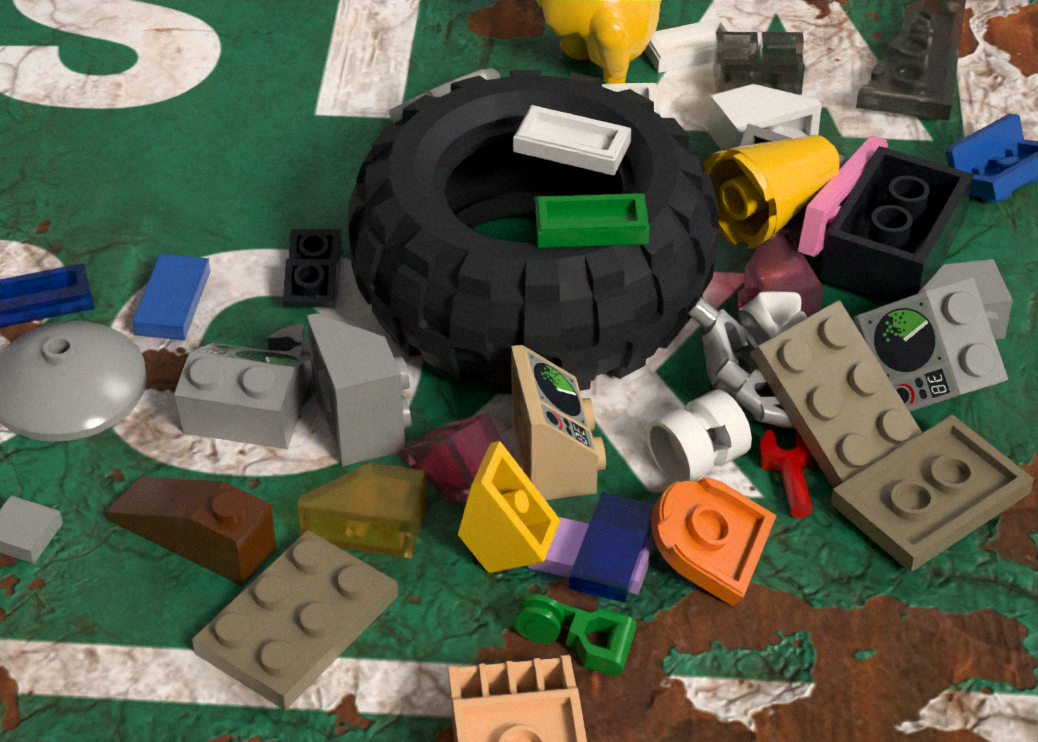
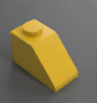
(505, 515)

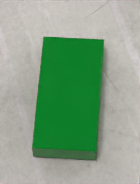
(591, 220)

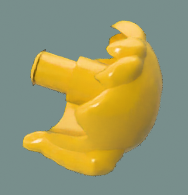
(603, 30)

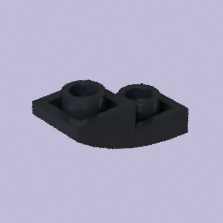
(313, 268)

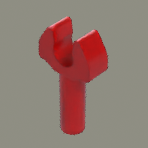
(789, 465)

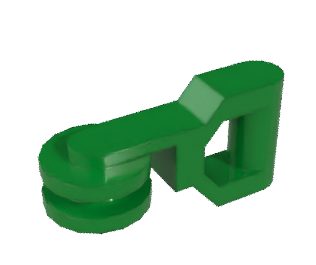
(541, 619)

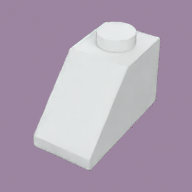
(763, 107)

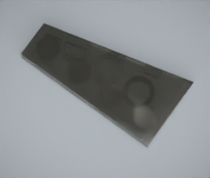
(919, 63)

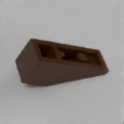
(201, 522)

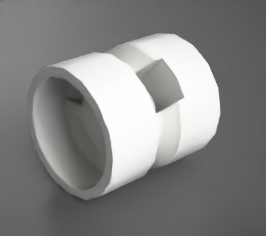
(699, 436)

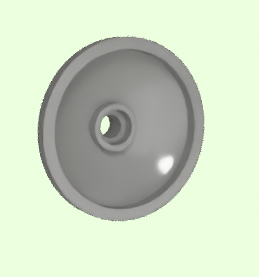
(69, 381)

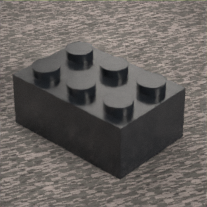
(895, 225)

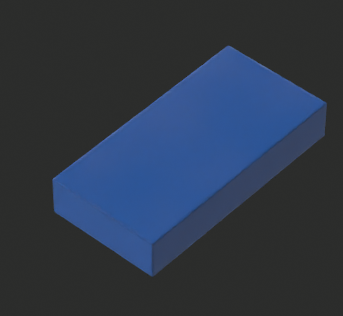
(171, 297)

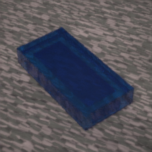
(44, 295)
(612, 547)

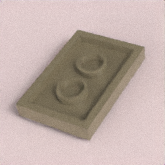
(835, 393)
(931, 492)
(295, 619)

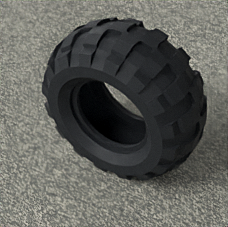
(475, 296)

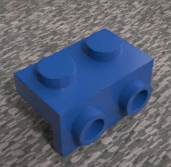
(997, 159)

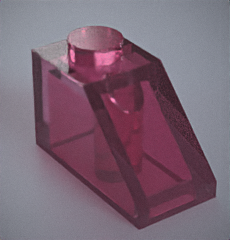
(781, 268)
(452, 454)

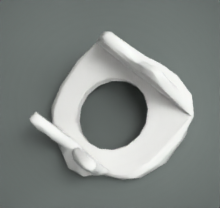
(771, 314)

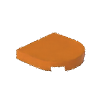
(711, 535)

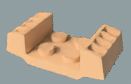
(516, 702)

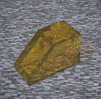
(368, 510)

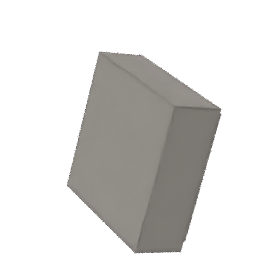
(27, 528)

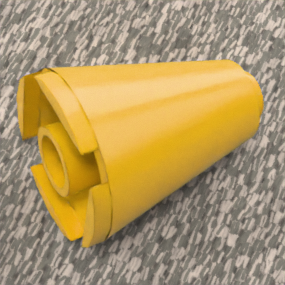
(768, 184)

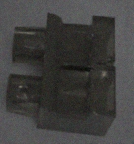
(778, 66)

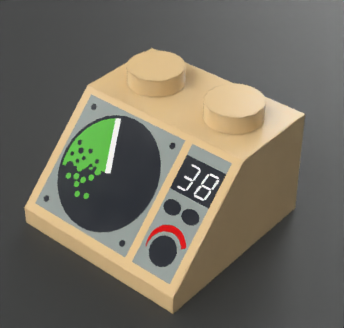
(553, 428)

